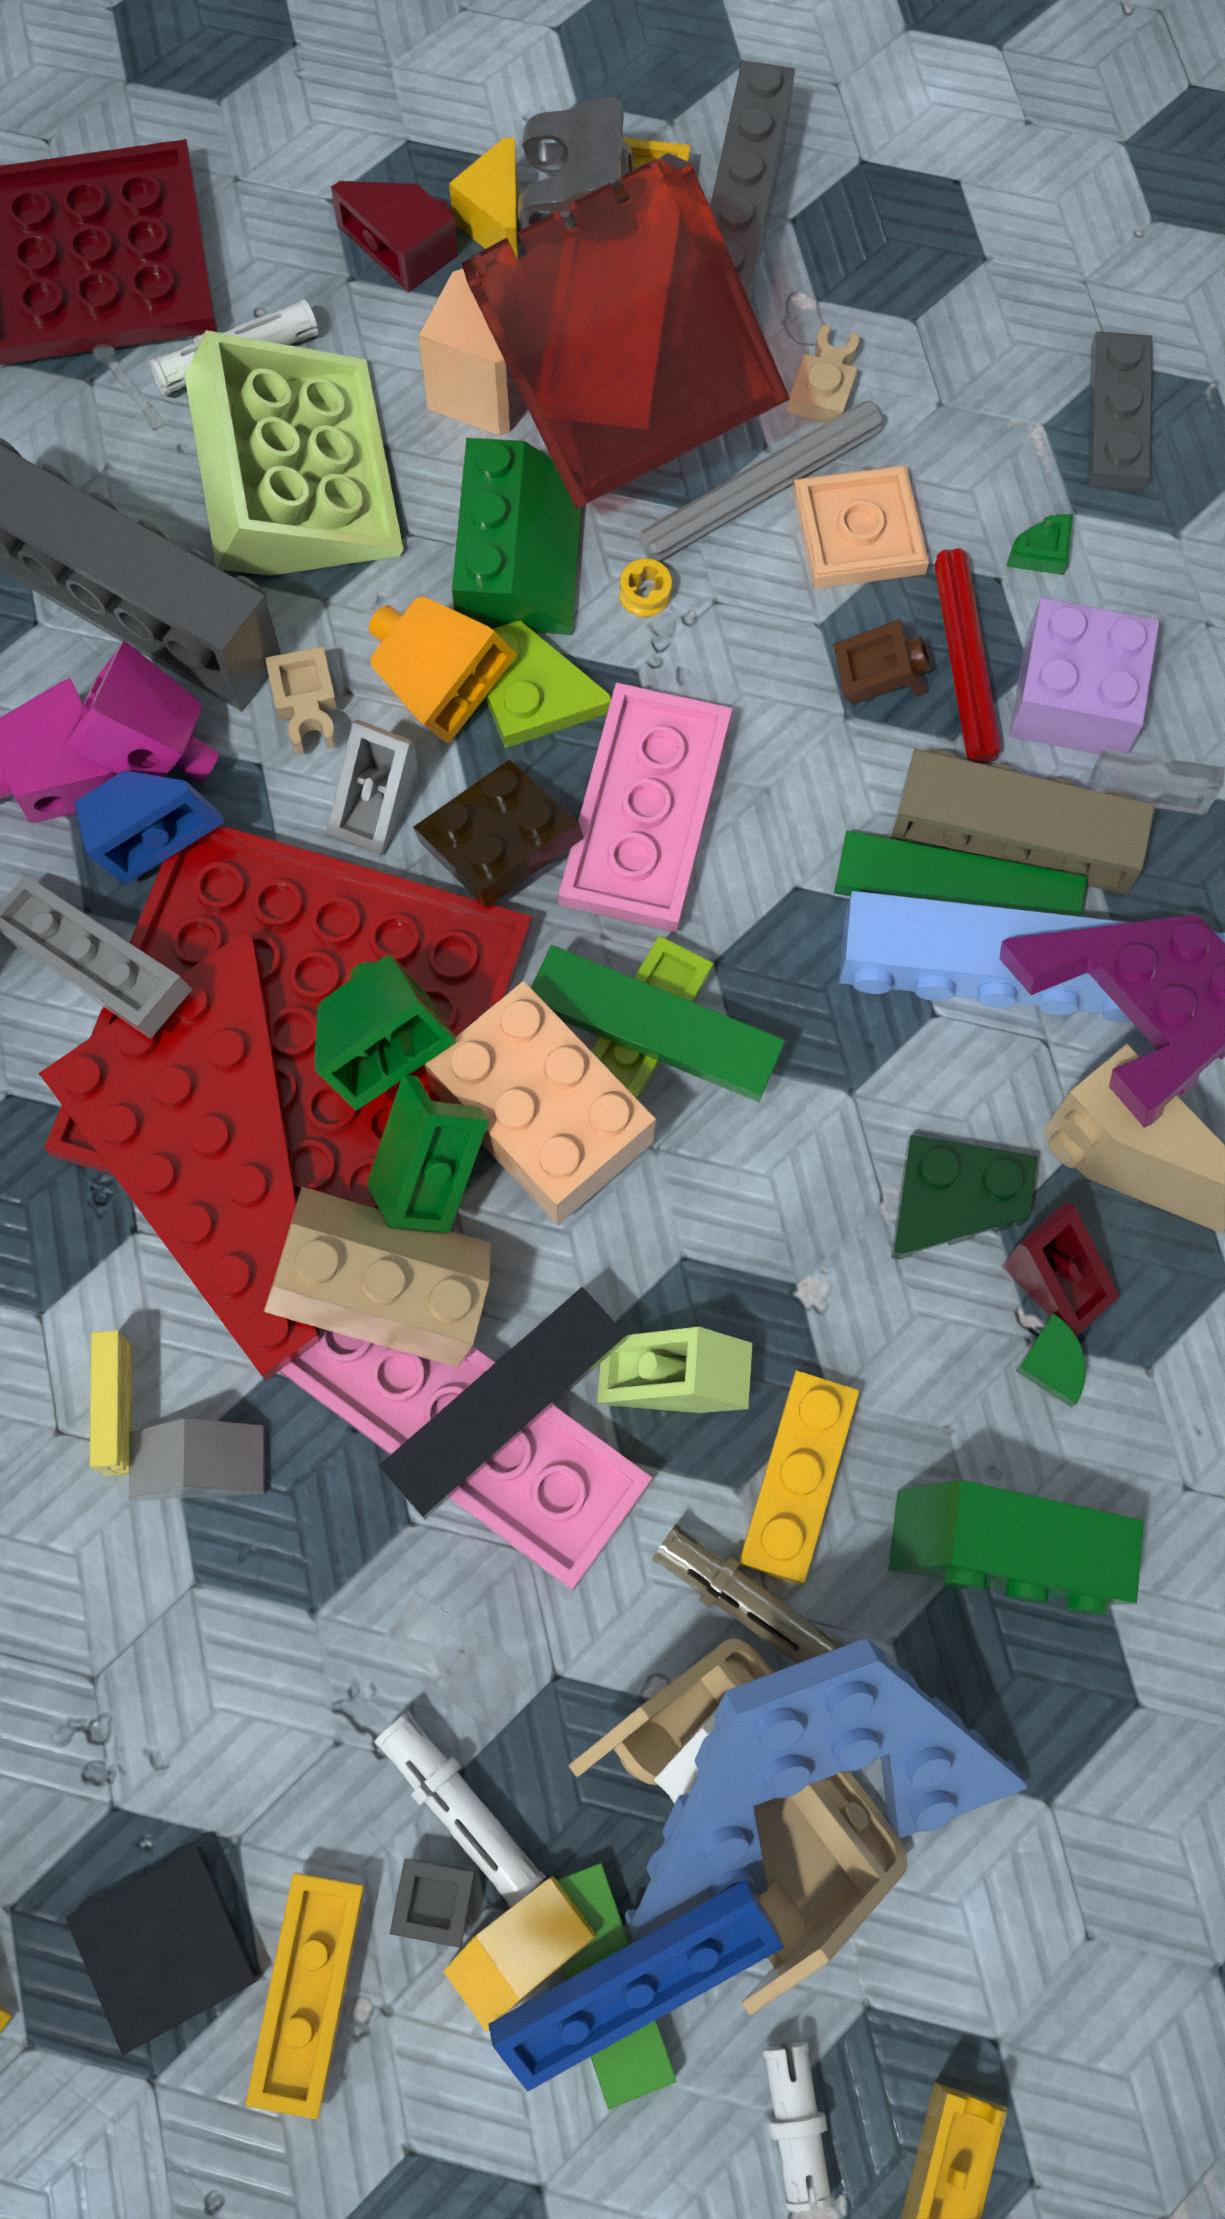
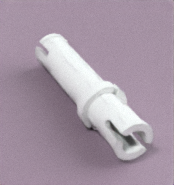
(282, 327)
(459, 1809)

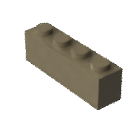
(1023, 819)

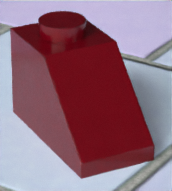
(397, 227)

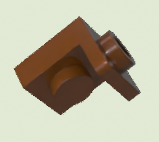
(882, 662)

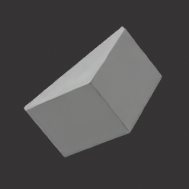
(373, 787)
(196, 1460)

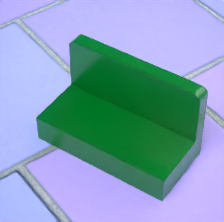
(425, 1159)

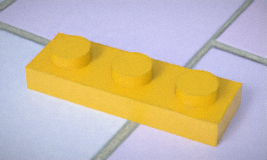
(798, 1478)
(305, 1996)

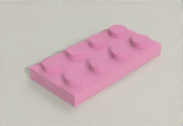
(645, 807)

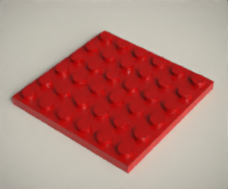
(310, 929)

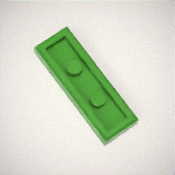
(639, 2060)

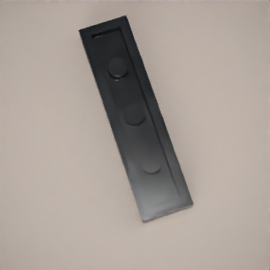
(503, 1402)

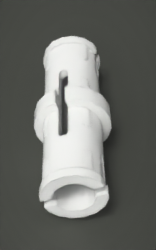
(797, 2126)

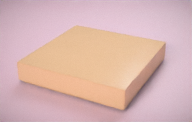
(860, 527)

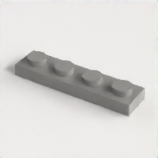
(91, 957)

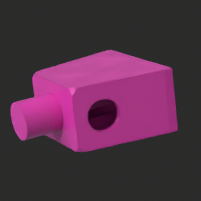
(140, 721)
(35, 763)

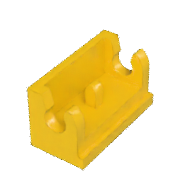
(954, 2156)

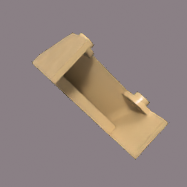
(822, 1849)

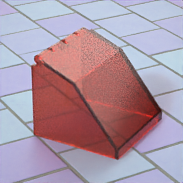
(627, 329)

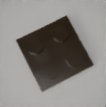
(498, 832)

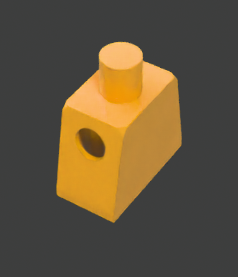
(437, 662)

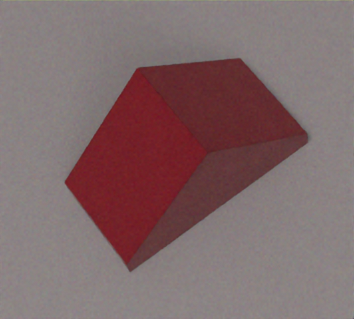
(1063, 1270)

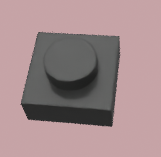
(432, 1902)

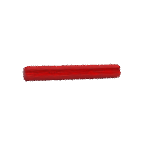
(967, 656)

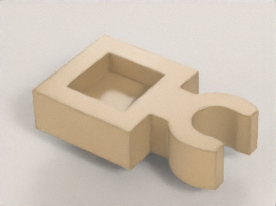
(824, 380)
(303, 694)

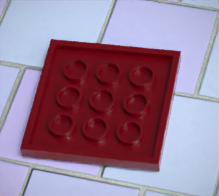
(101, 252)

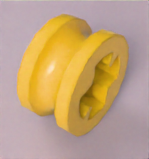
(633, 576)

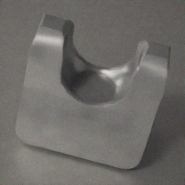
(585, 158)

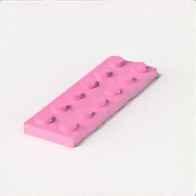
(547, 1494)

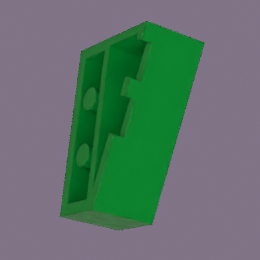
(1018, 1544)

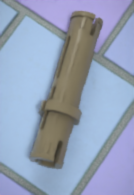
(742, 1597)

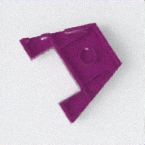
(1161, 977)

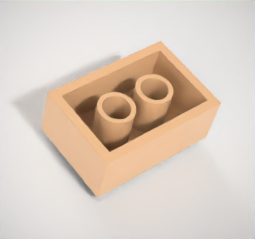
(549, 1102)

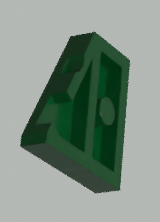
(959, 1192)

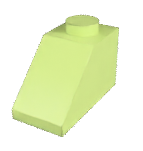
(678, 1372)

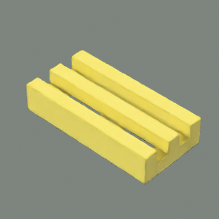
(110, 1403)

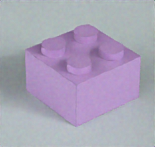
(1084, 677)

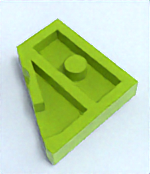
(540, 690)

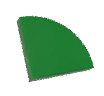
(1043, 546)
(1056, 1362)

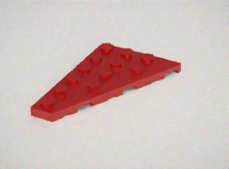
(200, 1142)

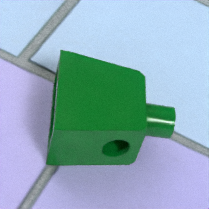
(376, 1031)

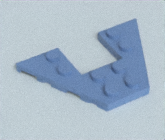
(796, 1731)

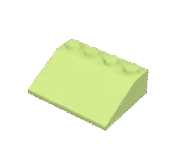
(289, 457)

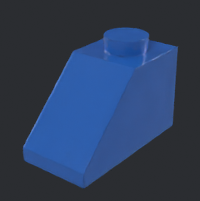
(142, 821)

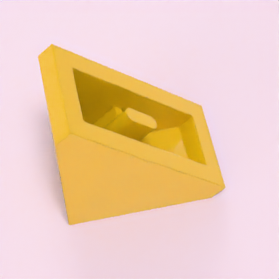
(487, 197)
(519, 1952)

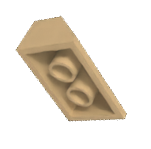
(380, 1282)

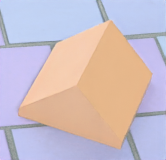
(462, 361)

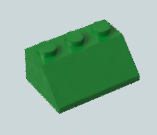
(515, 539)

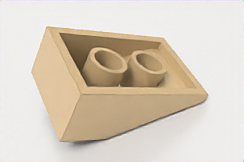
(1166, 1164)

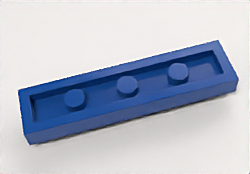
(635, 1986)

